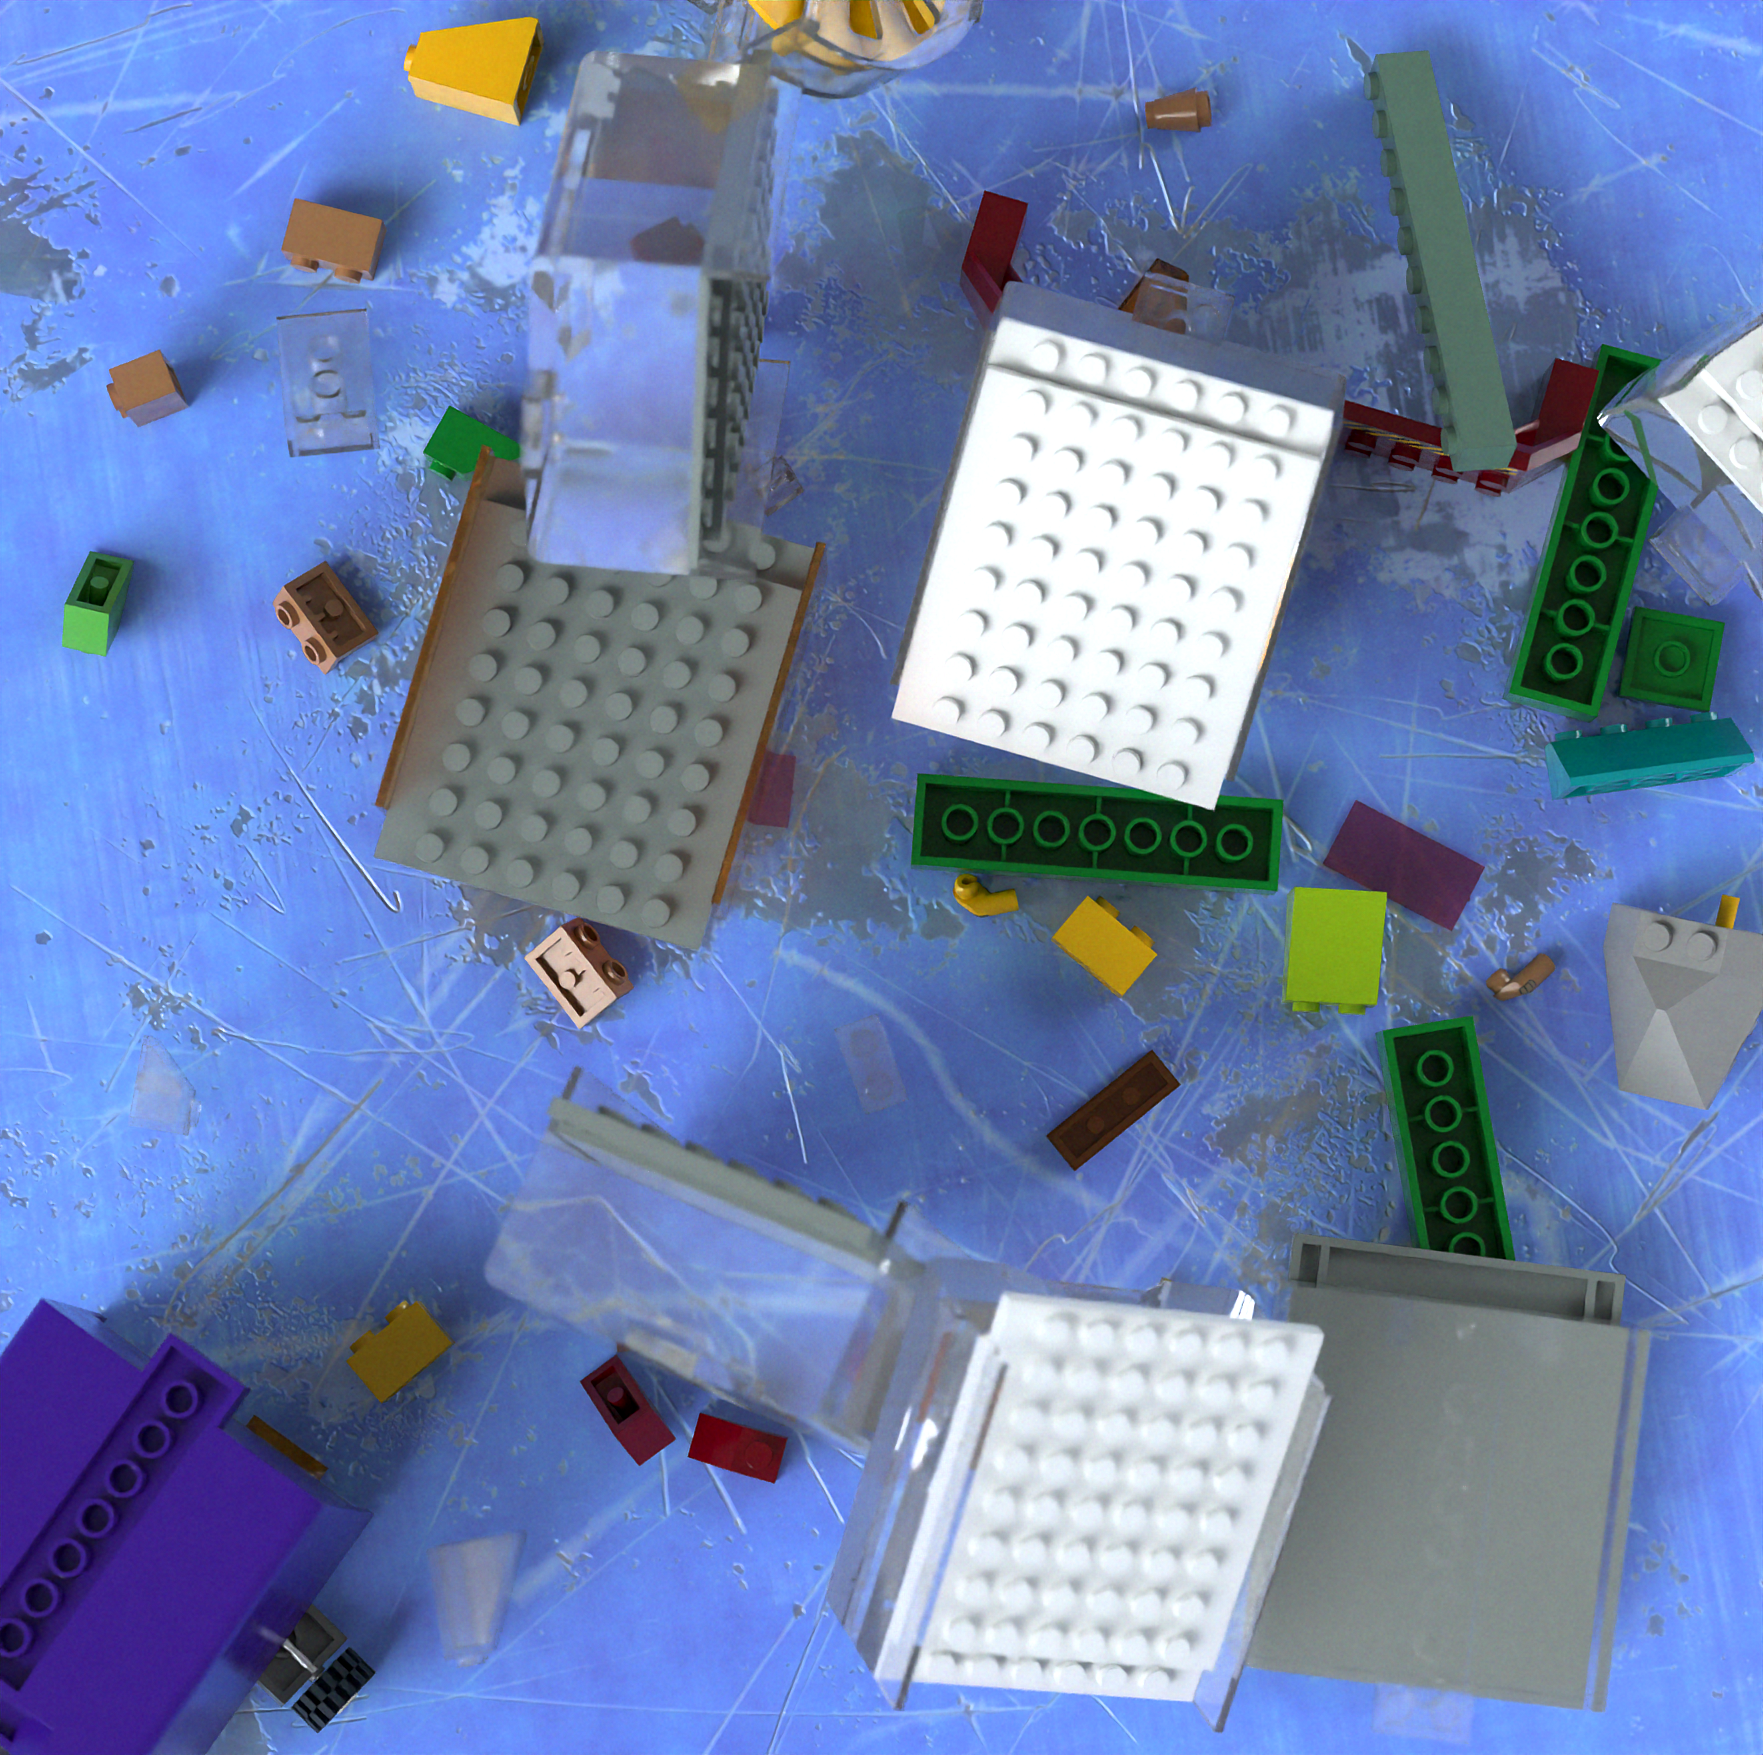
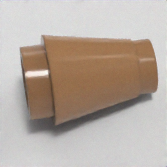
(1180, 112)

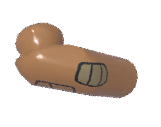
(1524, 982)

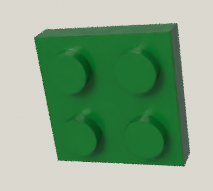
(1671, 659)

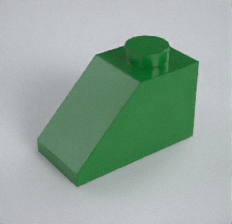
(458, 443)

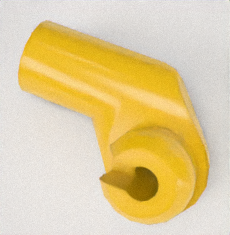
(980, 900)

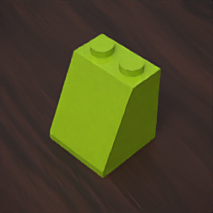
(1333, 949)

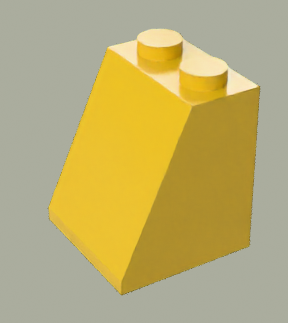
(478, 67)

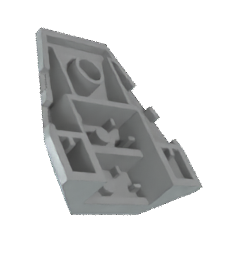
(1679, 1002)

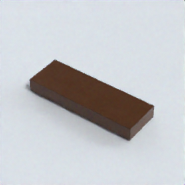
(1113, 1110)

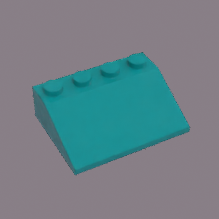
(1646, 756)

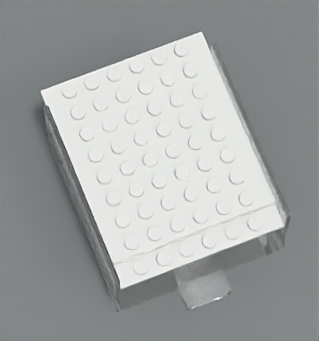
(1117, 538)
(1078, 1488)

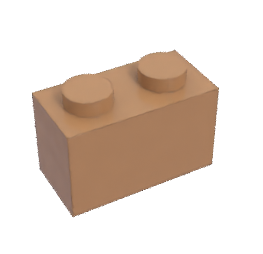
(333, 241)
(146, 389)

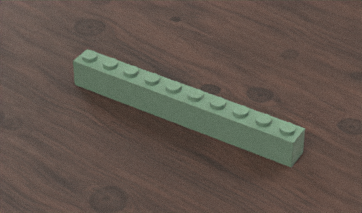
(1440, 262)

